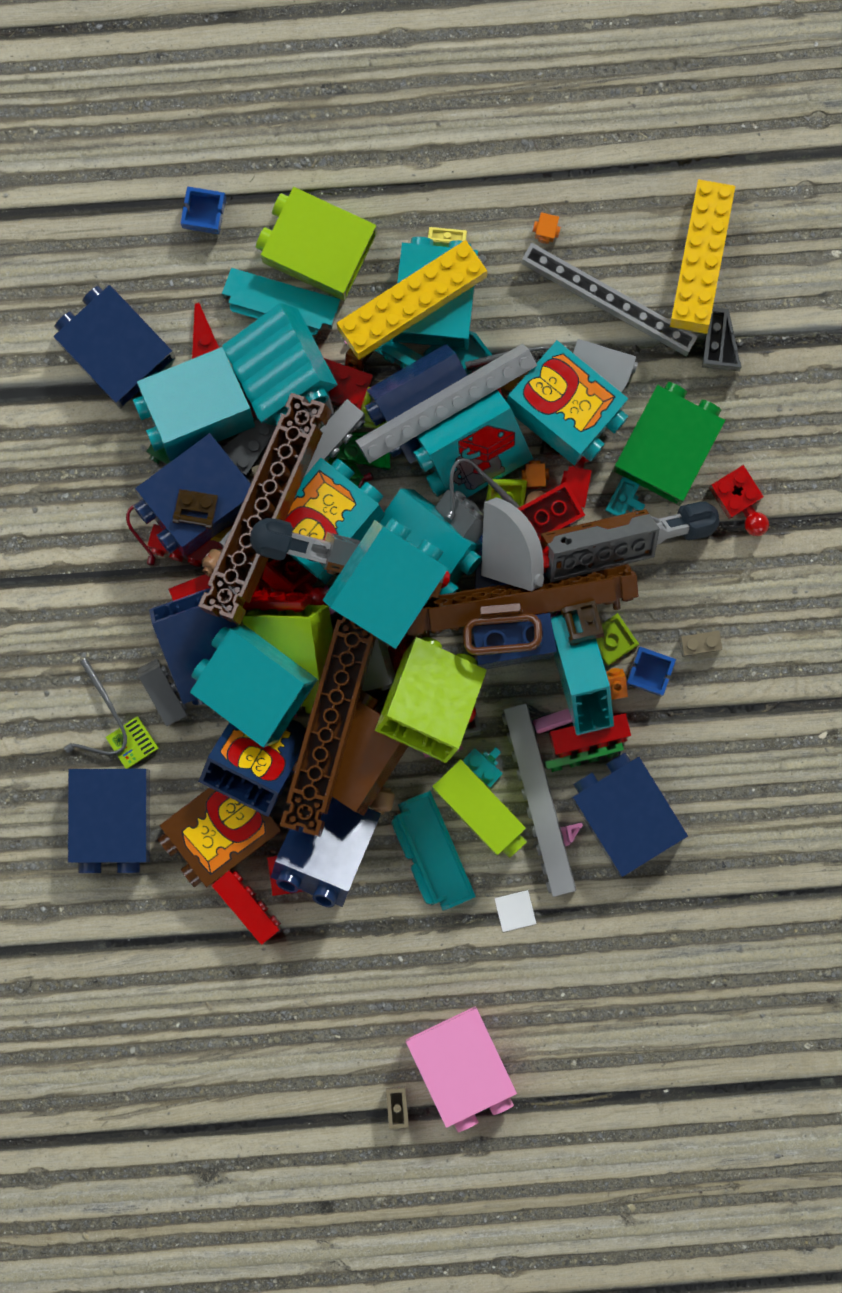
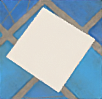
(515, 911)

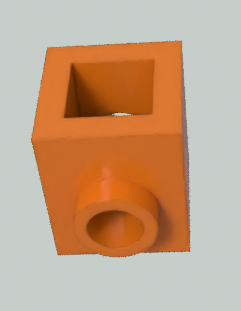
(546, 228)
(535, 475)
(617, 683)

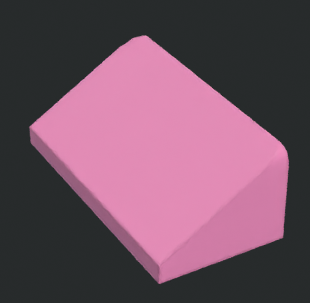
(552, 721)

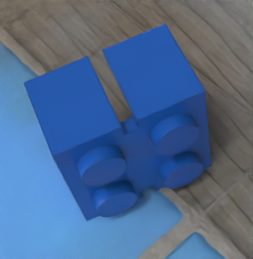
(204, 210)
(650, 671)

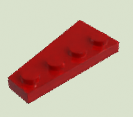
(266, 600)

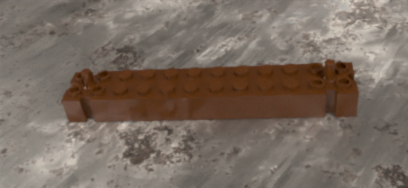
(268, 497)
(457, 608)
(328, 727)

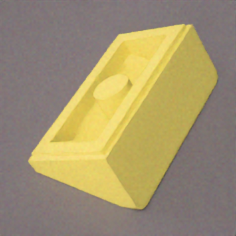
(443, 236)

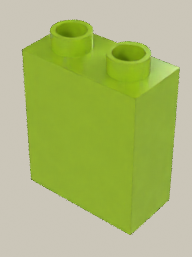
(316, 242)
(298, 635)
(431, 699)
(480, 810)

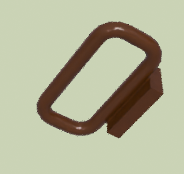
(499, 615)

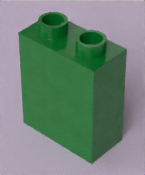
(670, 443)

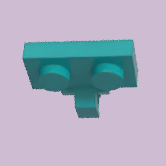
(624, 498)
(484, 765)

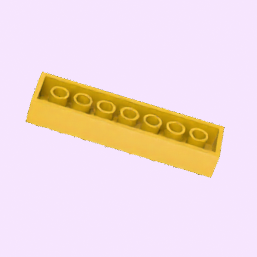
(702, 256)
(412, 299)

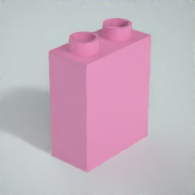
(462, 1069)

